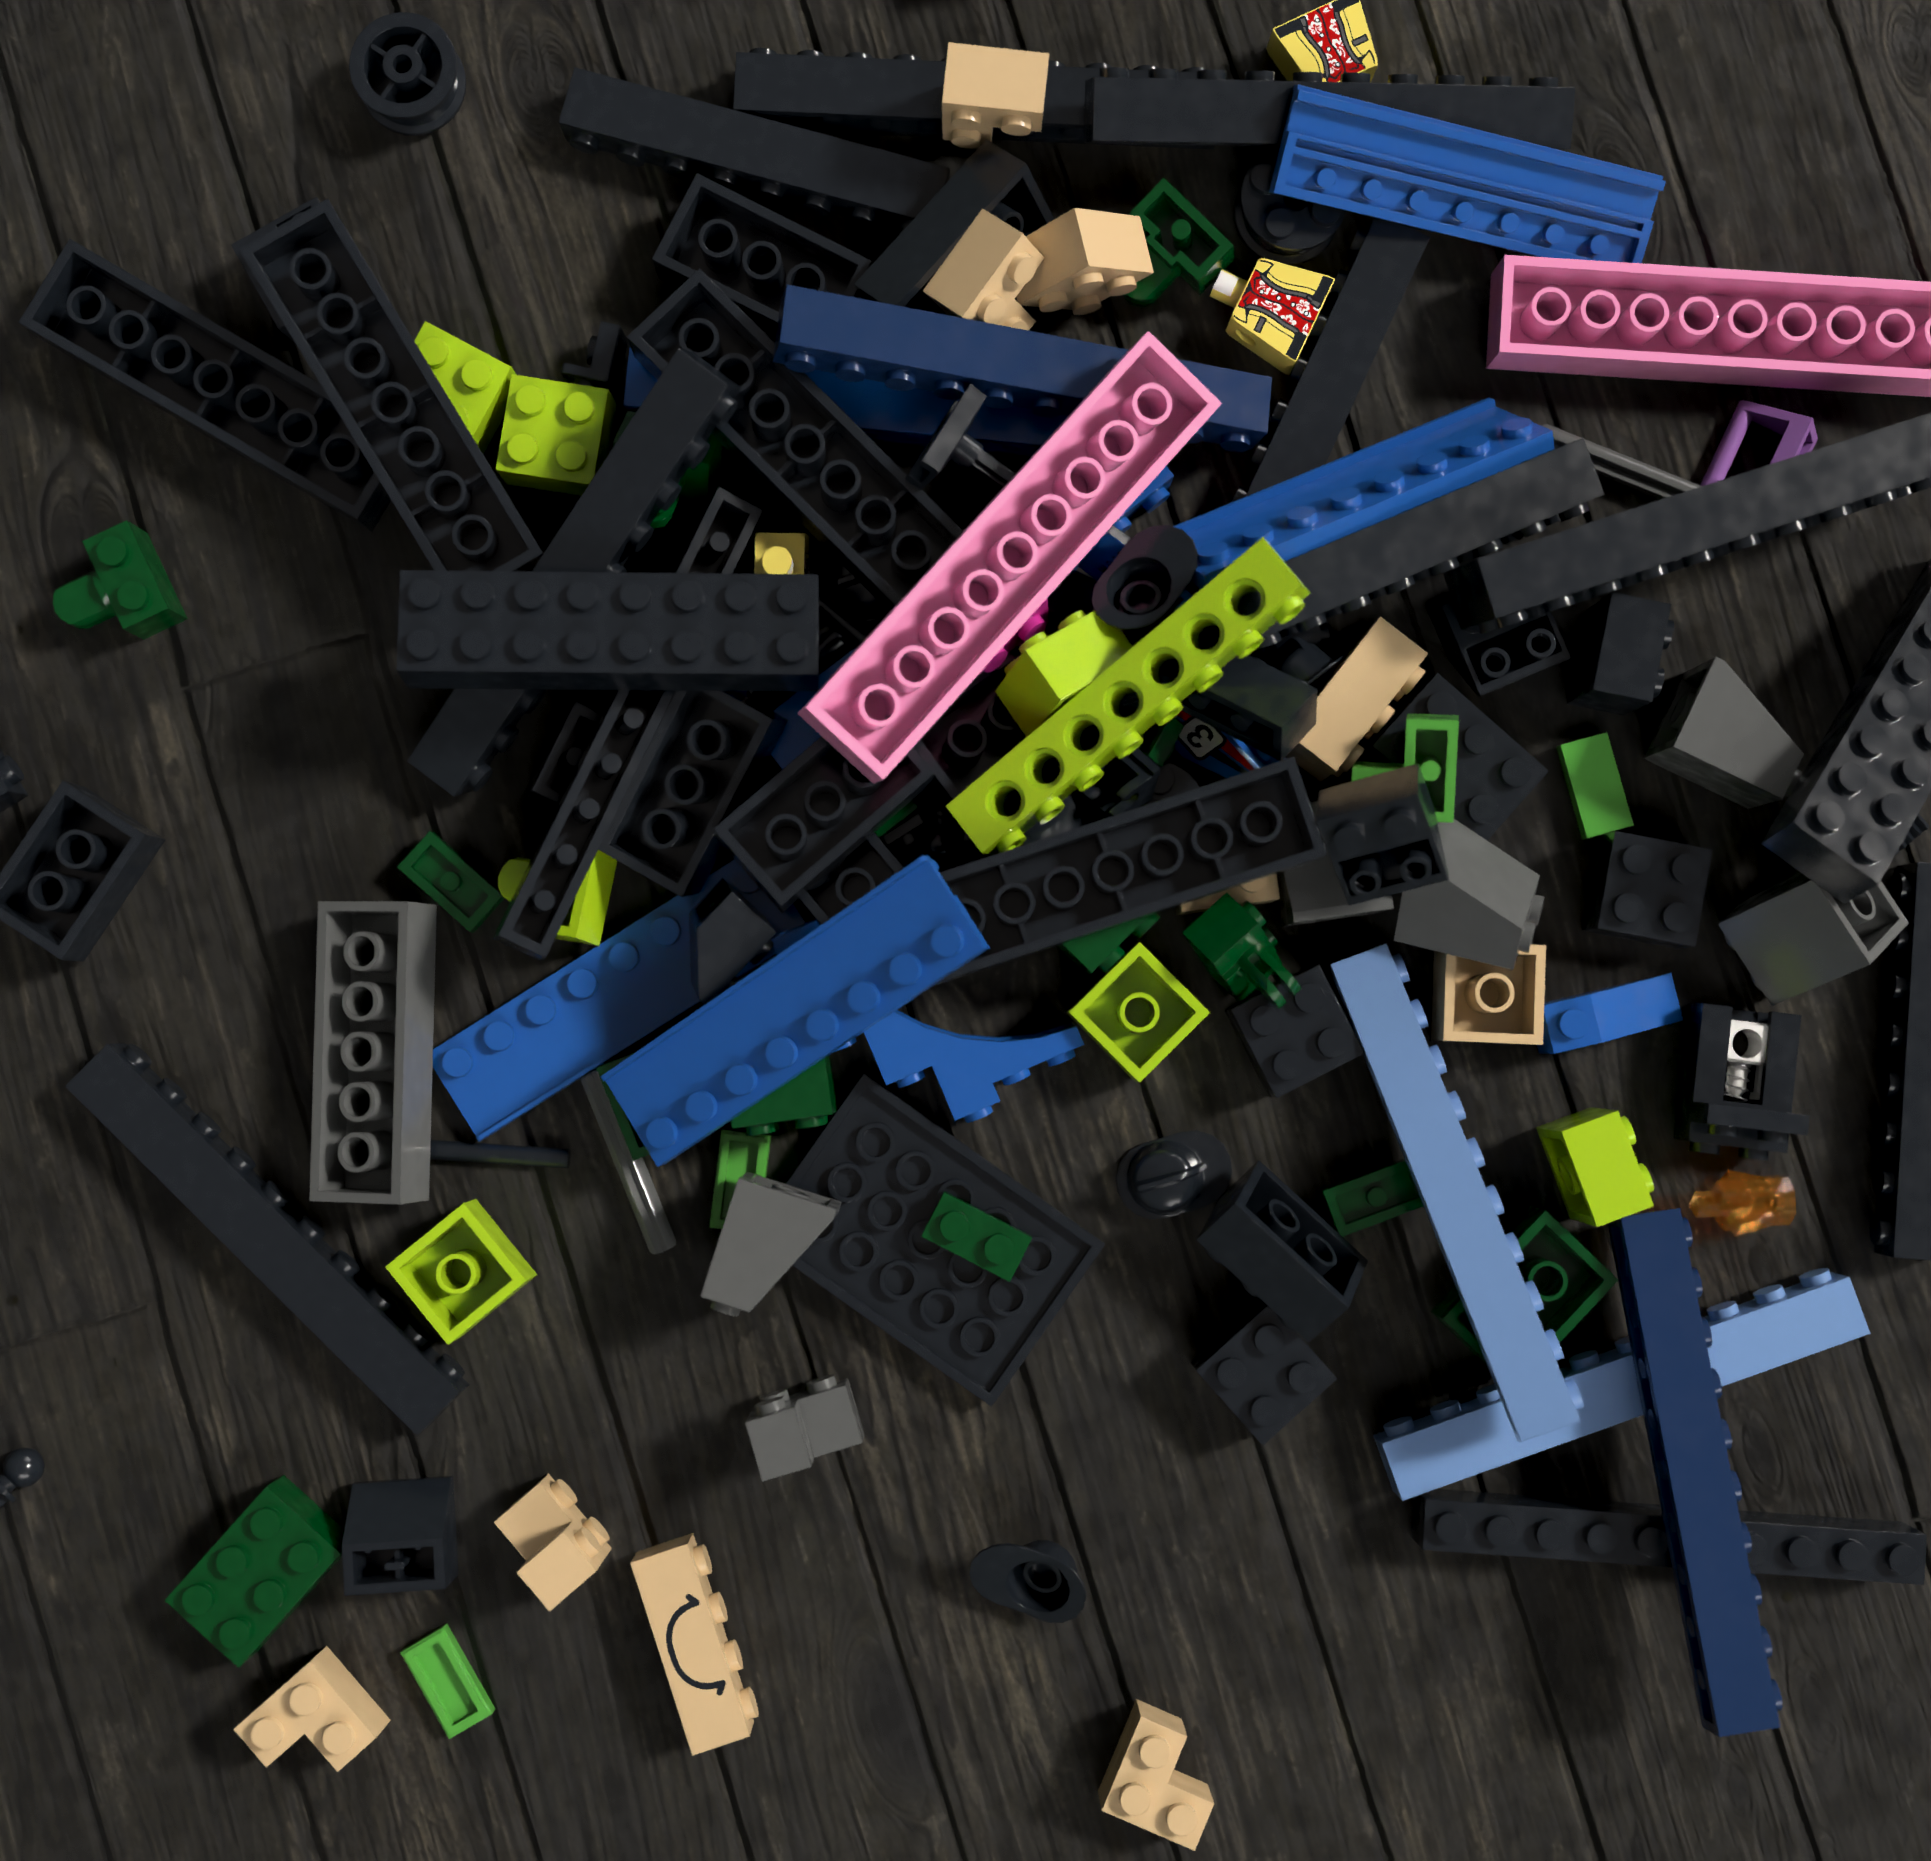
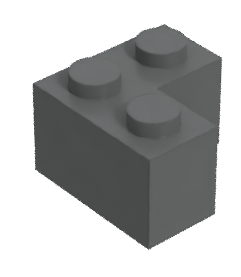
(801, 1426)

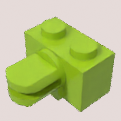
(588, 911)

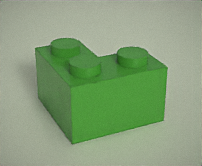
(1432, 744)

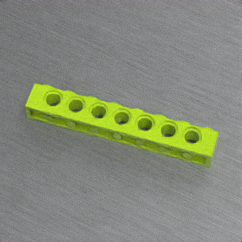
(981, 804)

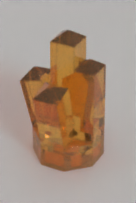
(1747, 1202)

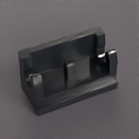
(1125, 781)

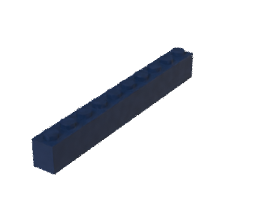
(1005, 363)
(1694, 1474)

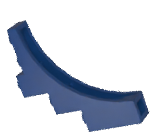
(962, 1062)

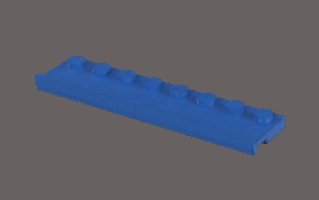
(1462, 181)
(1367, 486)
(795, 1010)
(585, 1012)

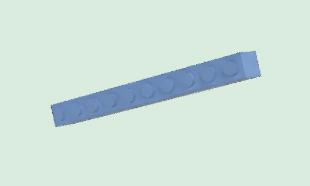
(1454, 1195)
(1745, 1341)

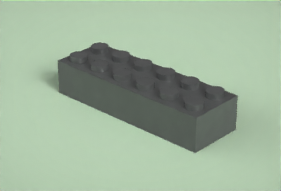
(373, 1052)

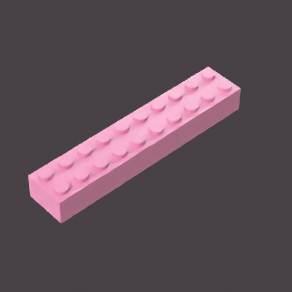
(1710, 325)
(1009, 559)

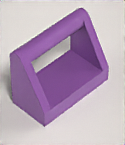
(1797, 432)

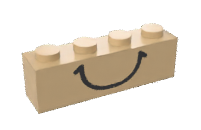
(694, 1644)

